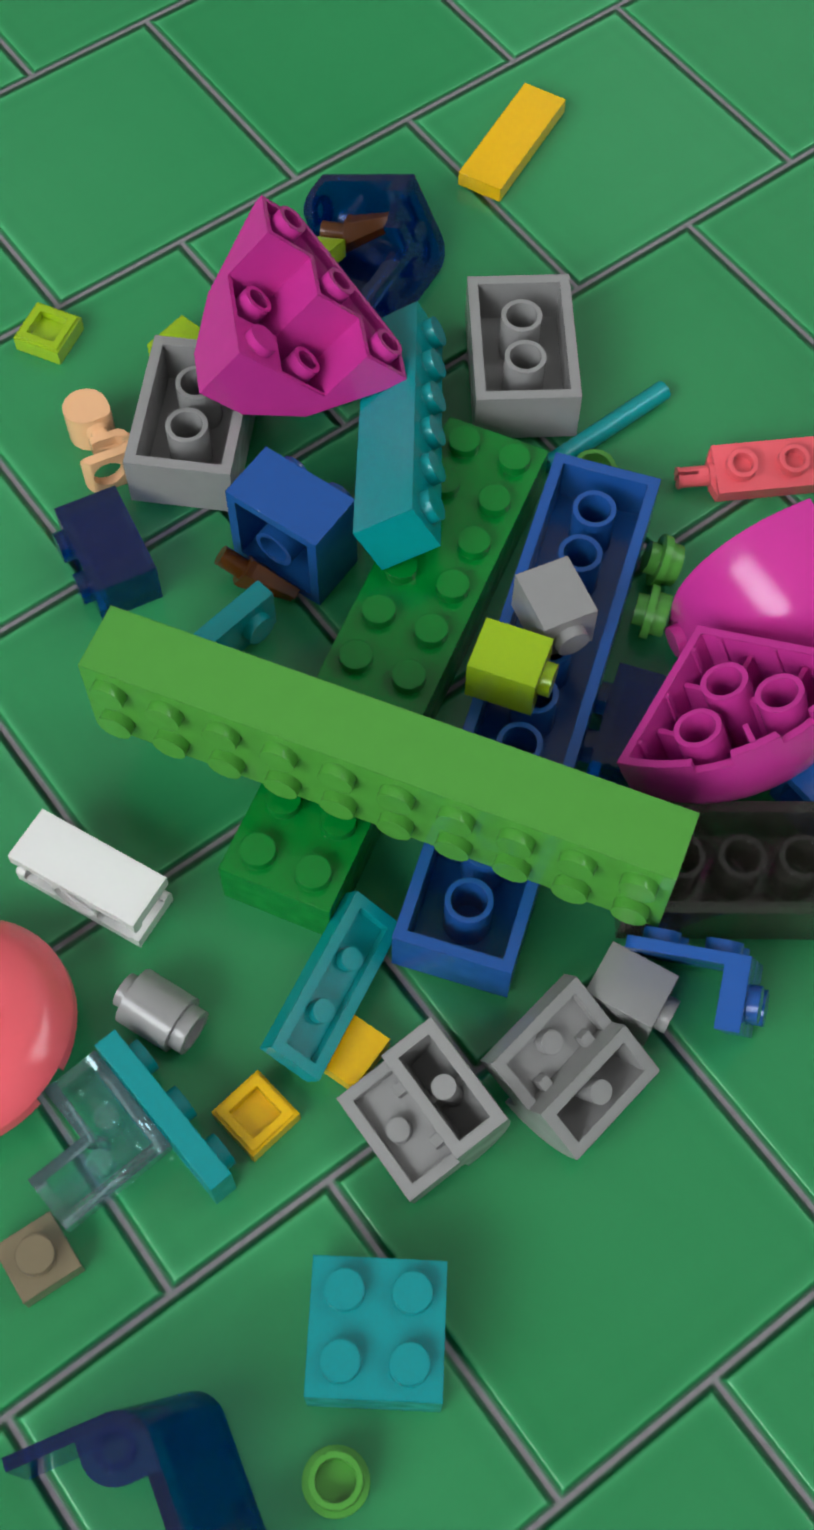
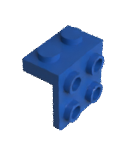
(741, 997)

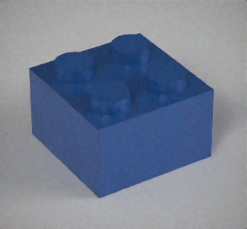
(293, 523)

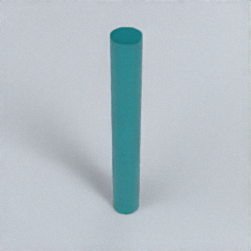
(613, 422)

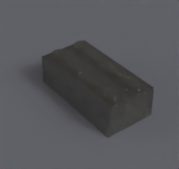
(744, 874)

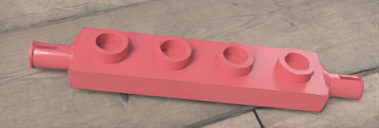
(753, 469)

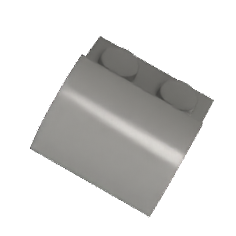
(569, 1068)
(424, 1111)

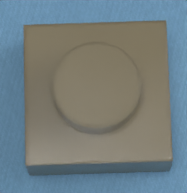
(39, 1259)

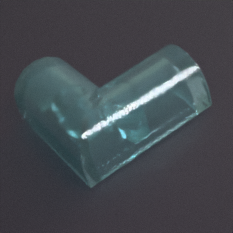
(113, 1146)

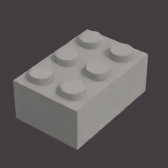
(523, 355)
(180, 441)

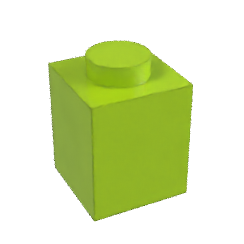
(510, 667)

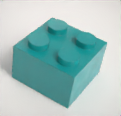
(376, 1333)

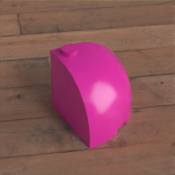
(753, 583)
(725, 721)

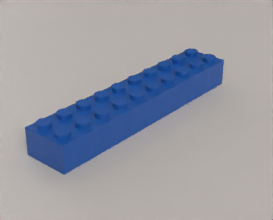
(461, 915)

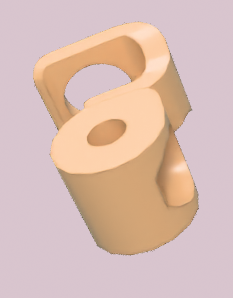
(93, 429)

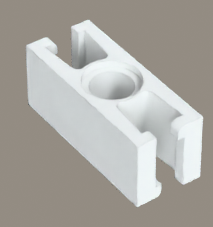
(91, 877)

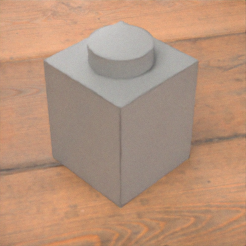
(556, 605)
(634, 992)

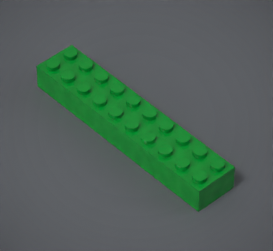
(401, 649)

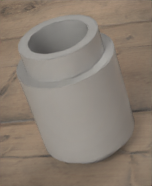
(159, 1011)

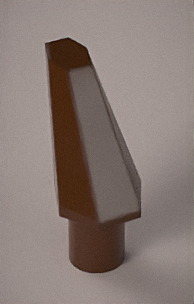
(356, 229)
(249, 570)

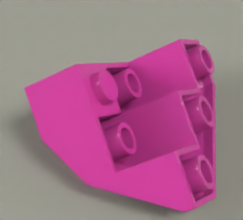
(289, 325)

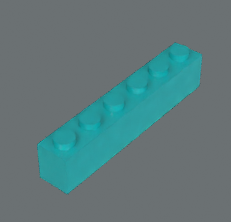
(401, 448)

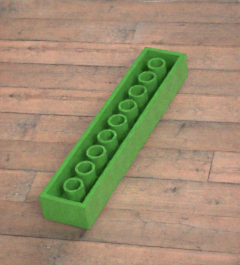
(387, 767)

